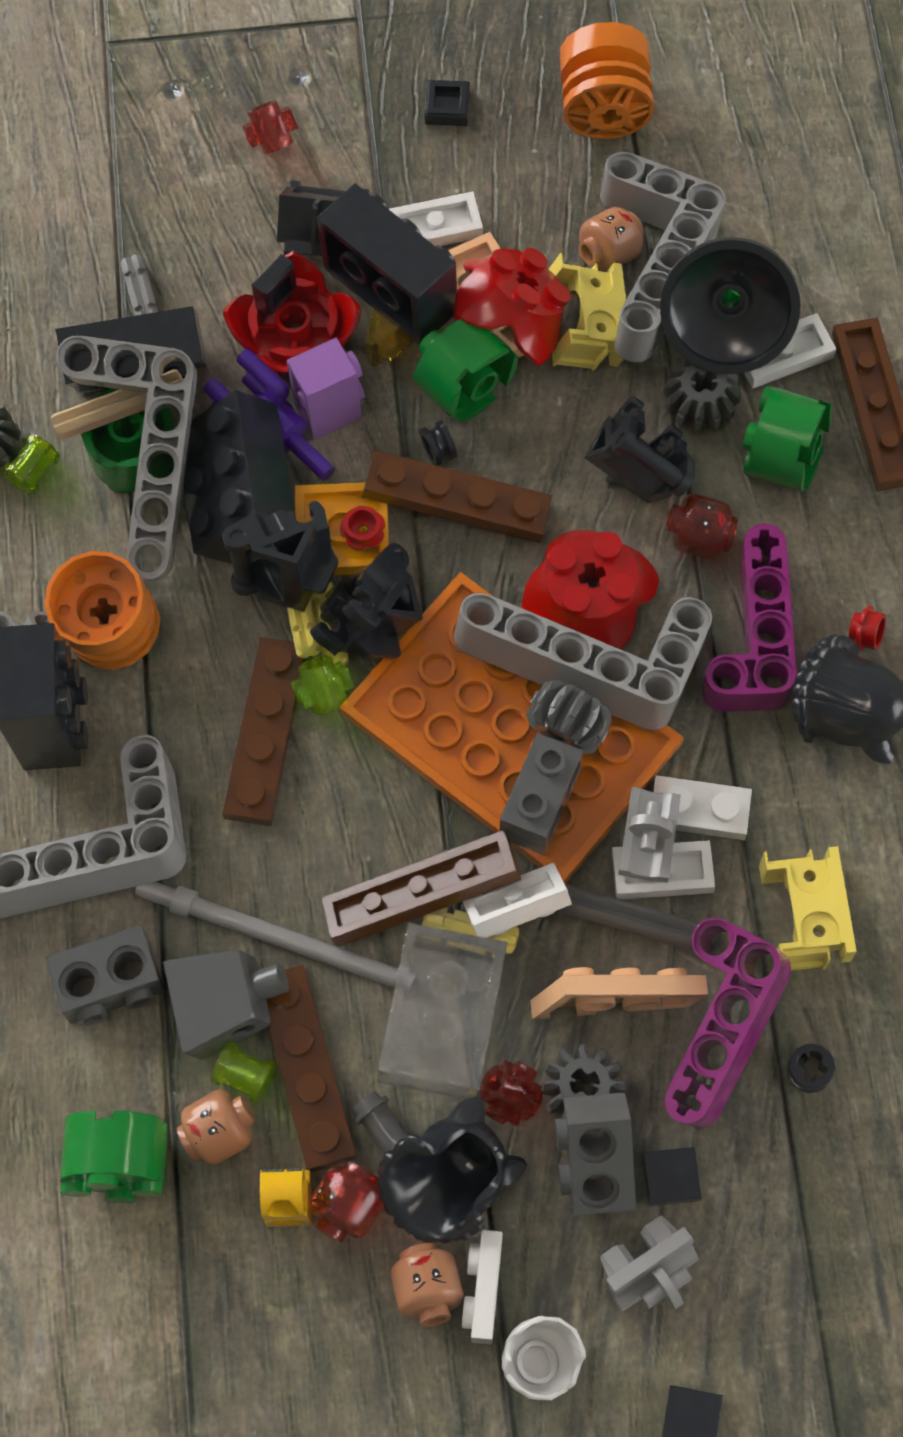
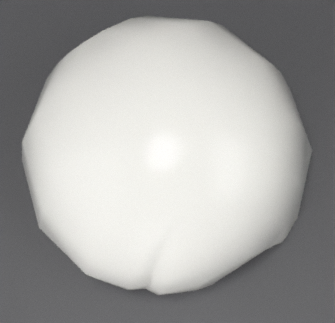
(543, 1358)

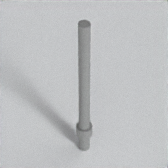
(187, 903)

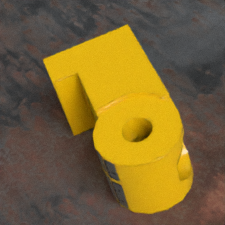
(285, 1197)

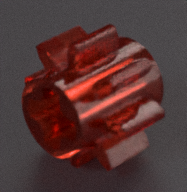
(270, 127)
(511, 1092)

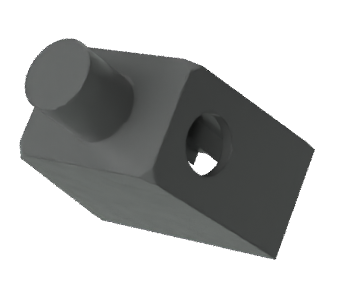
(221, 999)

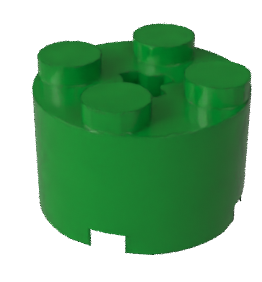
(463, 368)
(787, 438)
(116, 449)
(114, 1155)

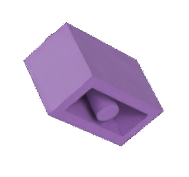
(326, 387)

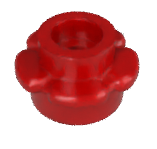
(362, 517)
(867, 628)

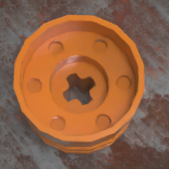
(606, 80)
(84, 596)

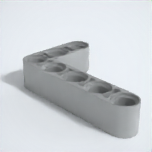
(669, 200)
(153, 441)
(591, 661)
(88, 852)

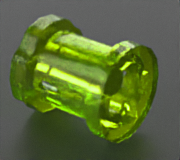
(30, 463)
(243, 1072)

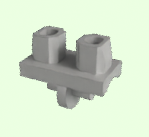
(649, 835)
(656, 1272)

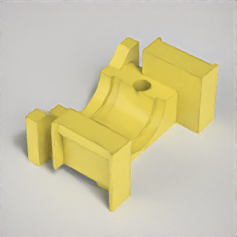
(600, 307)
(815, 907)

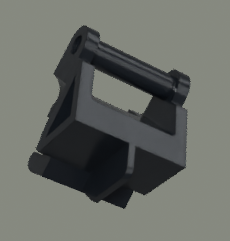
(298, 217)
(646, 469)
(292, 555)
(386, 612)

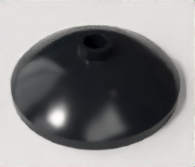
(722, 333)

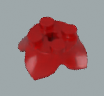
(514, 292)
(311, 305)
(598, 612)

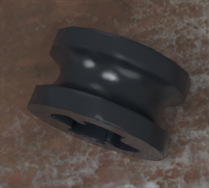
(438, 443)
(825, 1065)

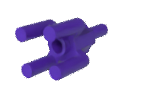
(270, 387)

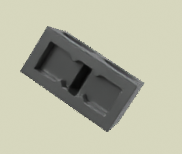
(541, 793)
(103, 962)
(599, 1153)

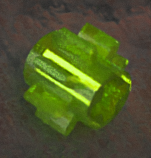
(322, 684)

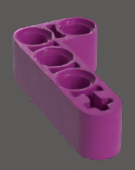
(759, 617)
(717, 1024)

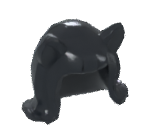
(848, 699)
(447, 1176)

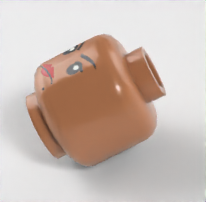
(611, 238)
(216, 1127)
(427, 1284)

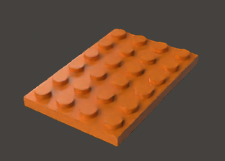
(470, 734)

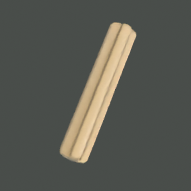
(103, 409)

